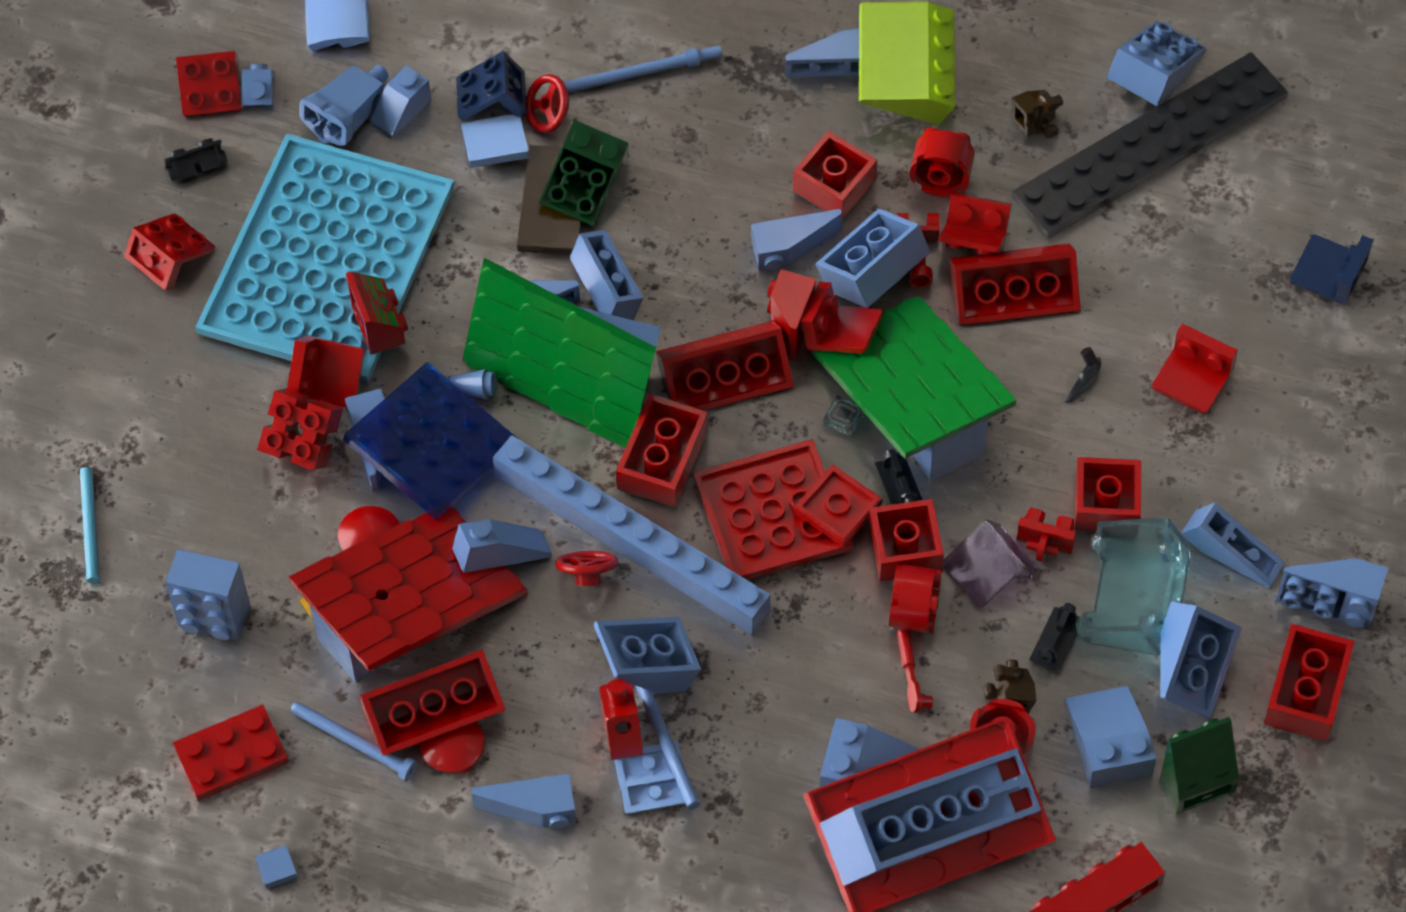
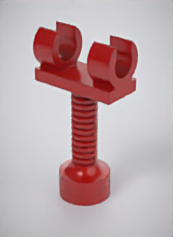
(921, 275)

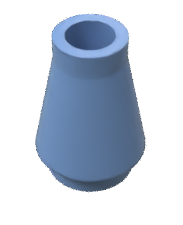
(477, 383)

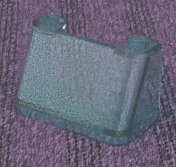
(1139, 577)

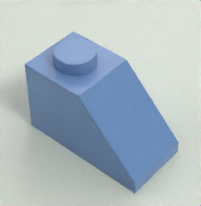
(401, 101)

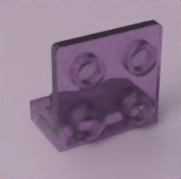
(987, 562)

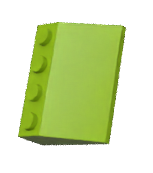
(907, 58)

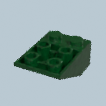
(583, 172)
(1200, 765)

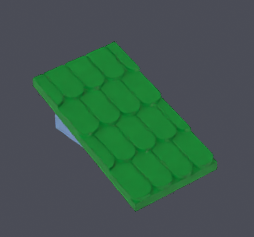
(560, 353)
(922, 388)

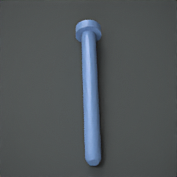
(405, 768)

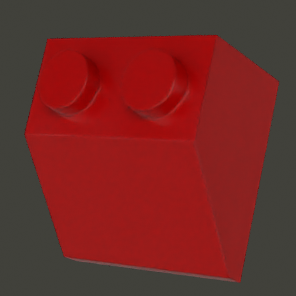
(787, 304)

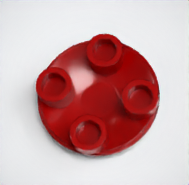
(364, 525)
(454, 750)

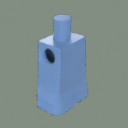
(343, 104)

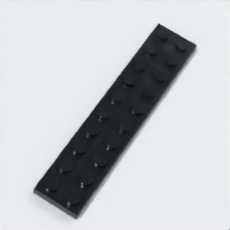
(1149, 145)

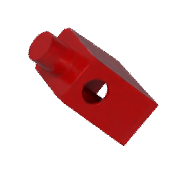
(617, 706)

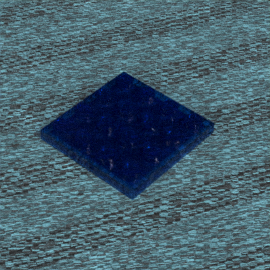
(429, 440)

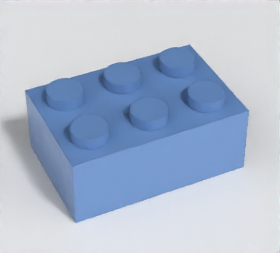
(873, 257)
(208, 595)

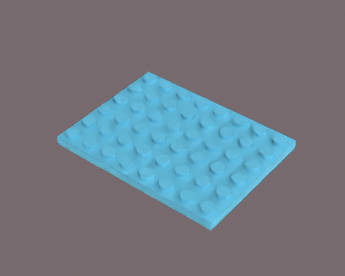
(308, 227)

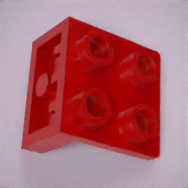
(208, 83)
(976, 224)
(163, 246)
(837, 327)
(325, 369)
(1195, 369)

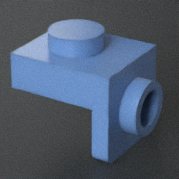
(257, 85)

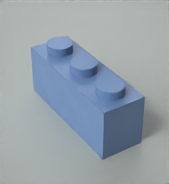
(605, 275)

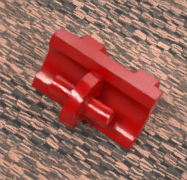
(1045, 537)

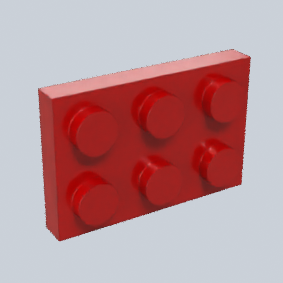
(230, 752)

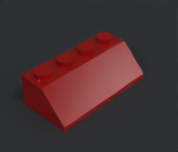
(1015, 284)
(726, 367)
(432, 703)

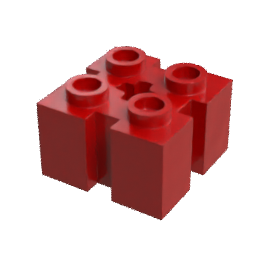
(315, 419)

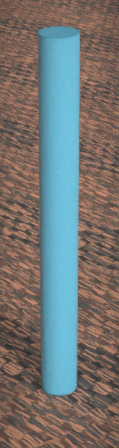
(89, 525)

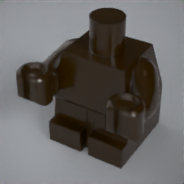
(1035, 111)
(1014, 684)

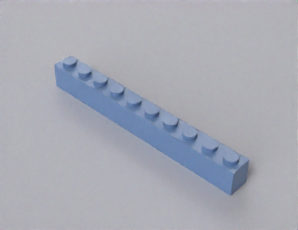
(632, 535)

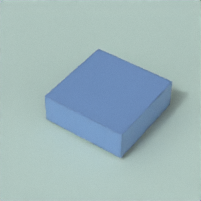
(276, 867)

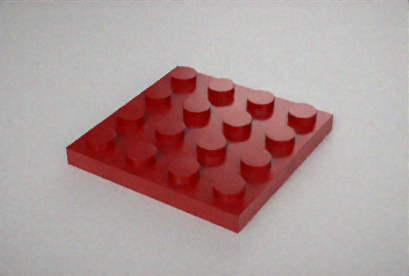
(753, 513)

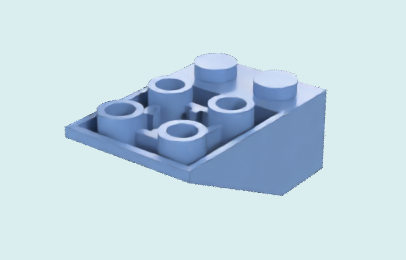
(1155, 62)
(1335, 590)

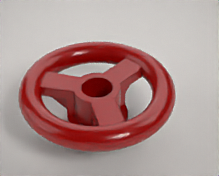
(554, 103)
(586, 566)

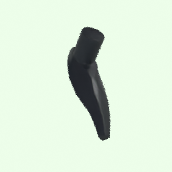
(1088, 375)

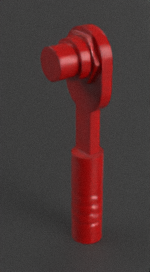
(916, 700)

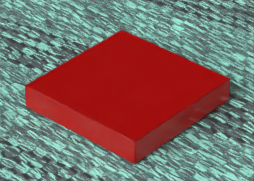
(837, 505)

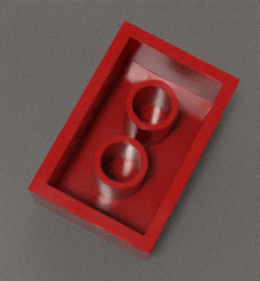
(662, 450)
(1309, 682)

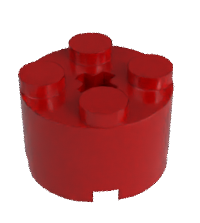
(942, 162)
(915, 598)
(1020, 720)

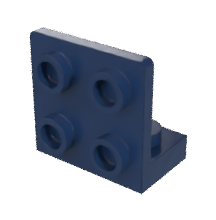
(492, 81)
(1331, 267)

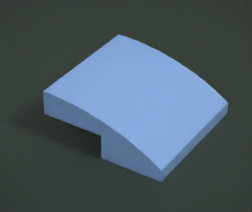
(336, 22)
(494, 140)
(647, 781)

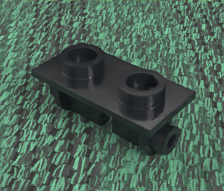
(184, 161)
(897, 478)
(1056, 638)

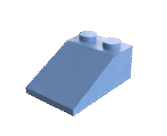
(649, 653)
(1195, 657)
(1111, 736)
(857, 748)

